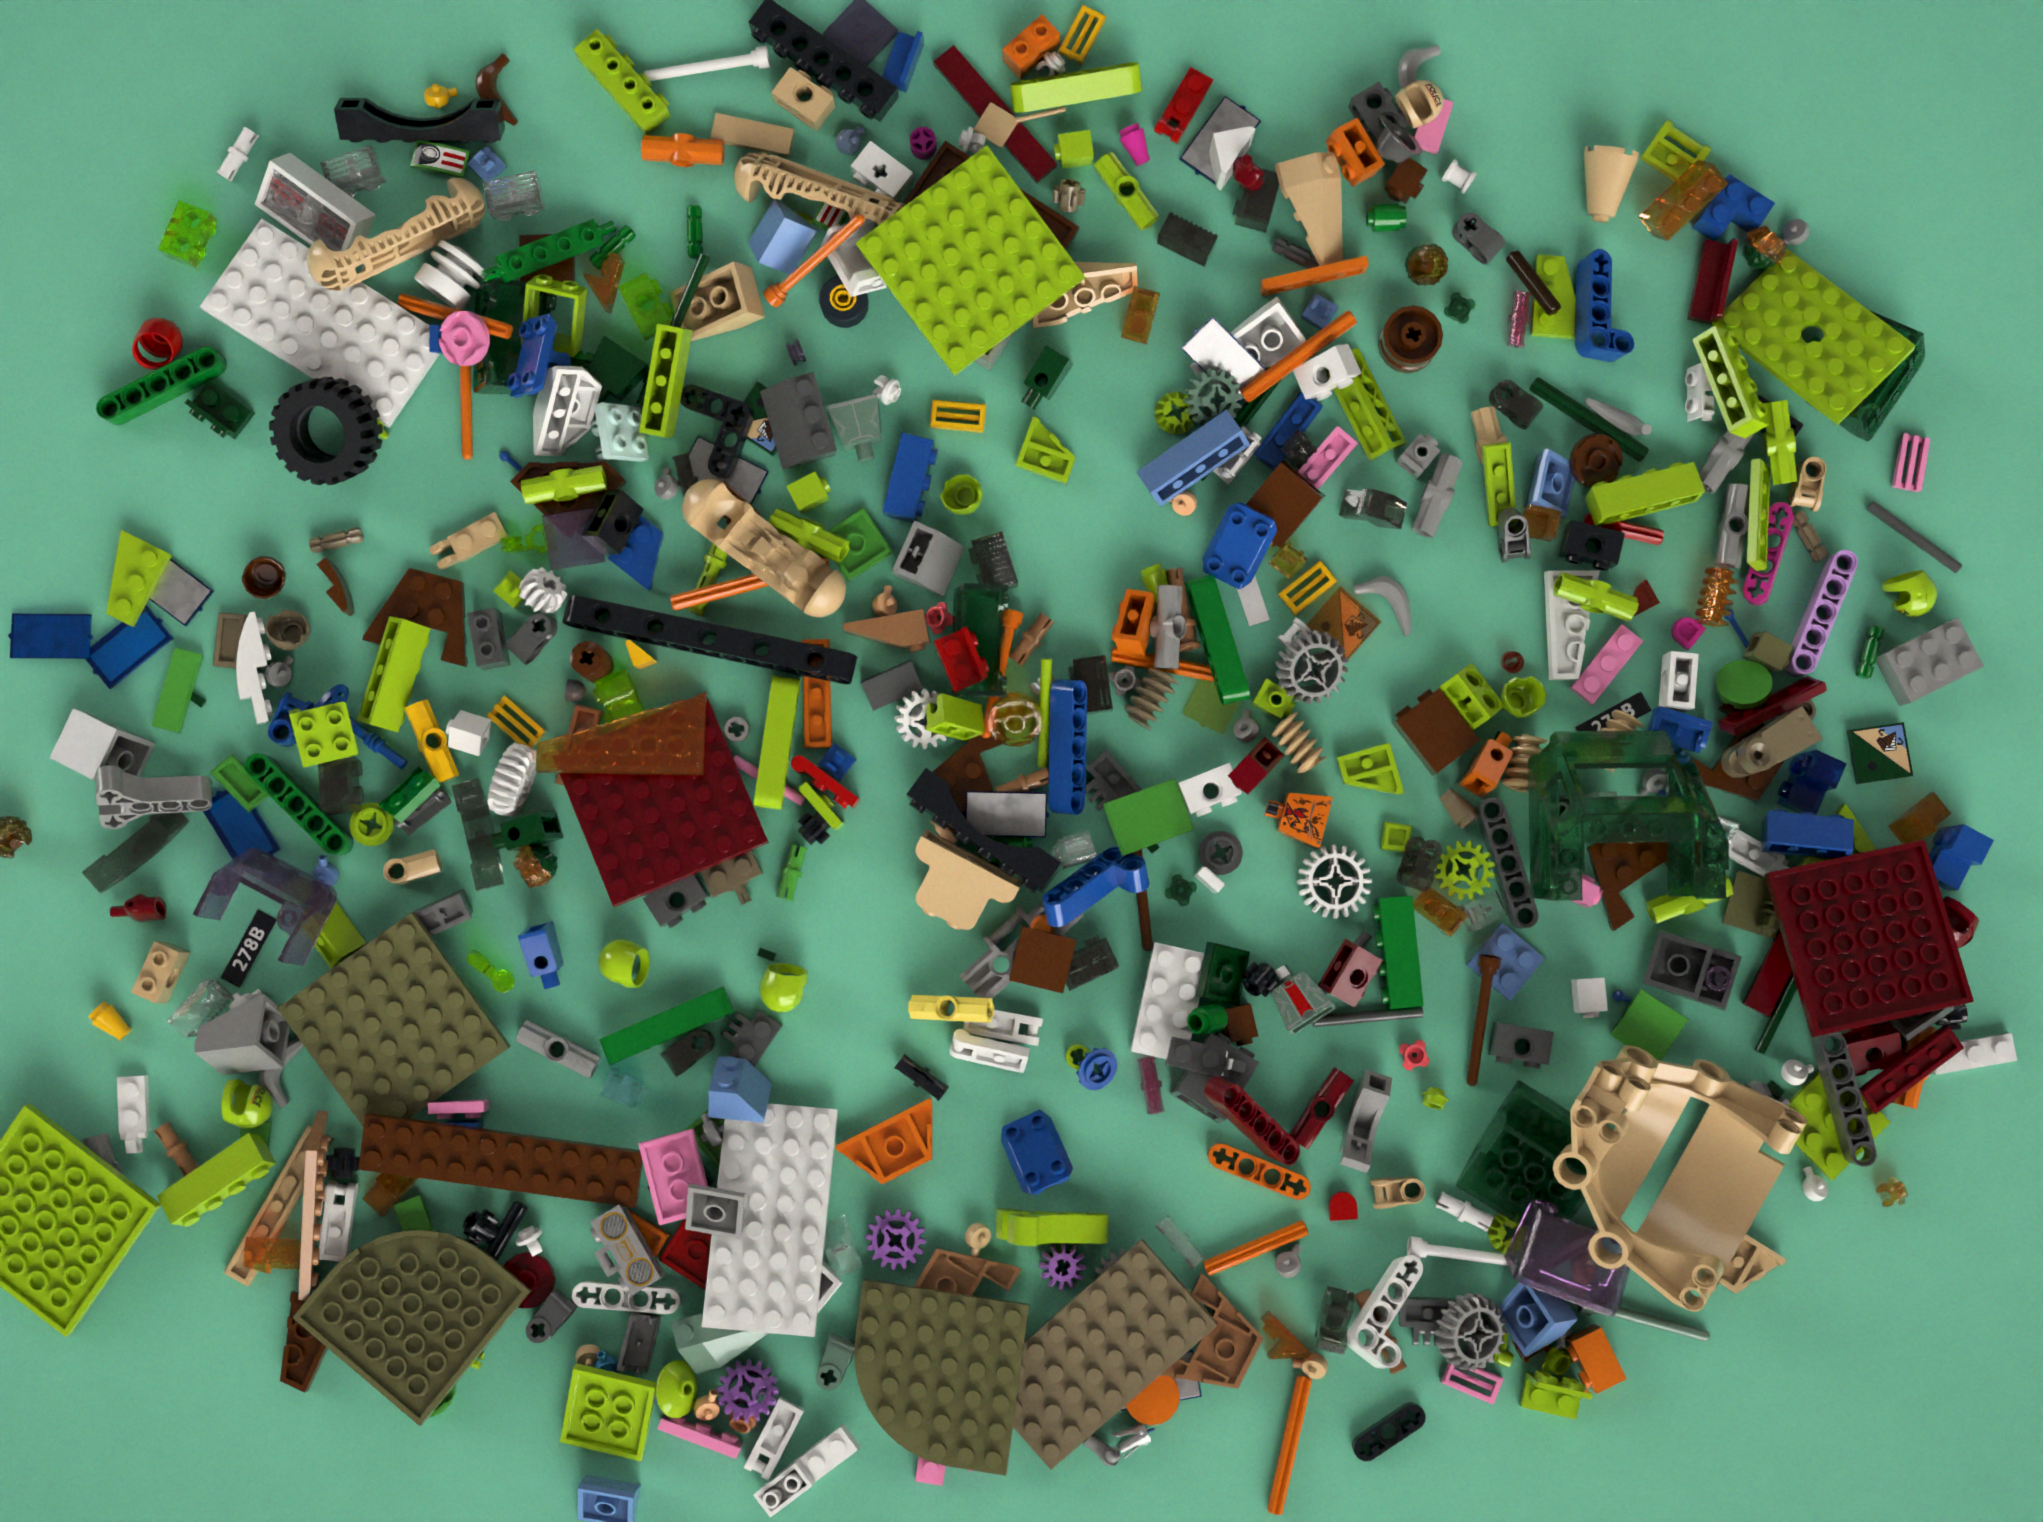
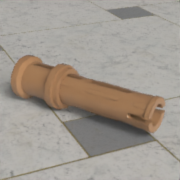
(1189, 641)

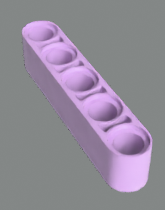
(1830, 604)

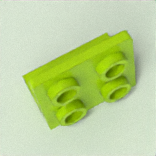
(323, 733)
(1551, 1395)

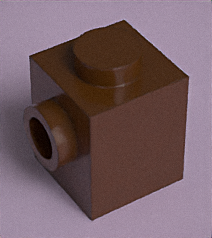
(1406, 181)
(1240, 1025)

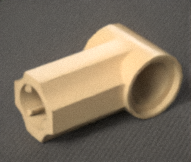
(1486, 428)
(414, 866)

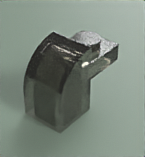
(1373, 506)
(1334, 1319)

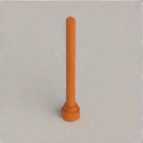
(776, 293)
(466, 412)
(1010, 622)

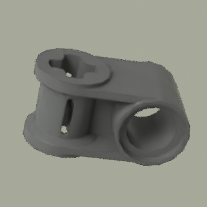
(1480, 240)
(1513, 541)
(528, 640)
(553, 1314)

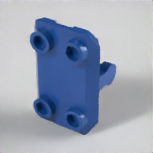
(536, 356)
(1239, 545)
(1036, 1152)

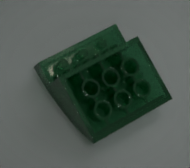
(1518, 1157)

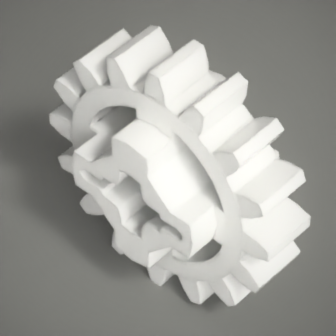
(913, 718)

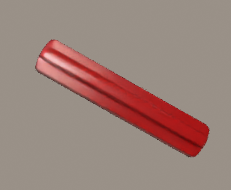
(1633, 531)

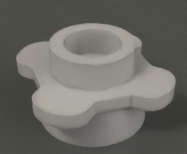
(1128, 673)

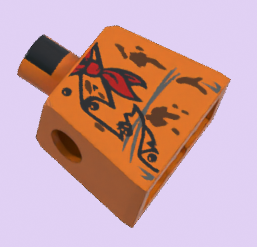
(1487, 765)
(1301, 817)

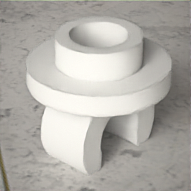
(1054, 62)
(970, 141)
(888, 391)
(528, 1237)

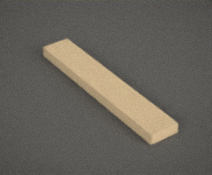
(275, 1209)

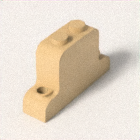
(959, 882)

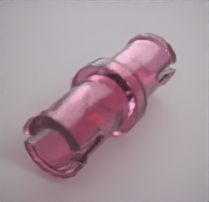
(1518, 319)
(1151, 1085)

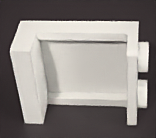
(851, 264)

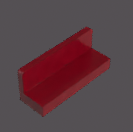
(1712, 281)

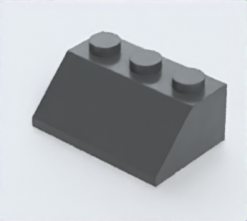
(798, 421)

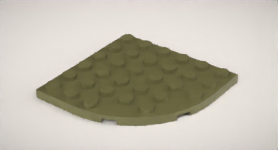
(412, 1313)
(941, 1371)

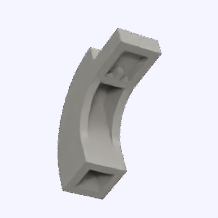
(1364, 1119)

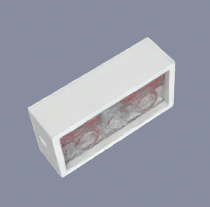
(311, 204)

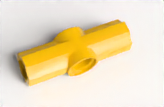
(423, 724)

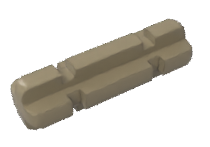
(1809, 536)
(336, 540)

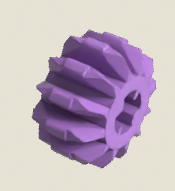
(1071, 1268)

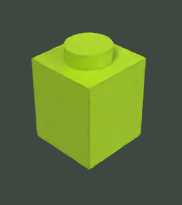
(1074, 149)
(809, 492)

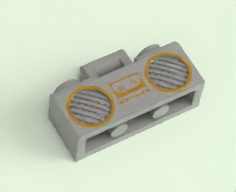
(628, 1246)

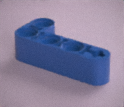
(1594, 311)
(1093, 883)

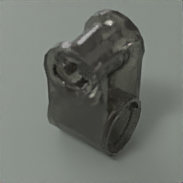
(1518, 404)
(1417, 866)
(685, 1053)

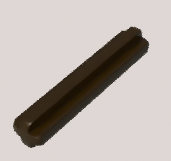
(1533, 283)

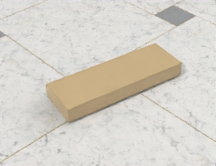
(753, 135)

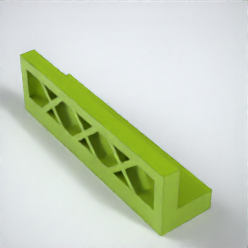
(1361, 412)

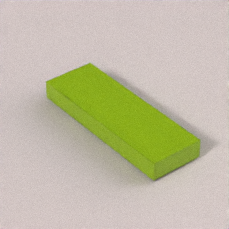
(1498, 480)

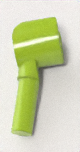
(1506, 1357)

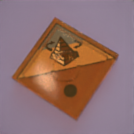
(1345, 620)

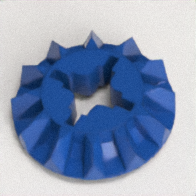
(1107, 1067)

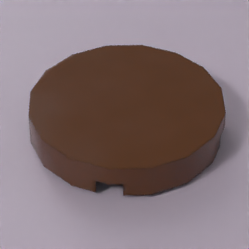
(1595, 460)

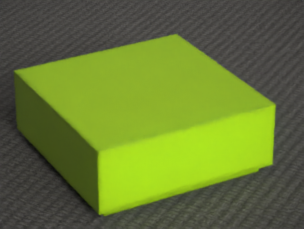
(1395, 836)

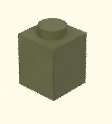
(1768, 651)

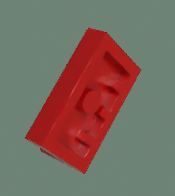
(961, 659)

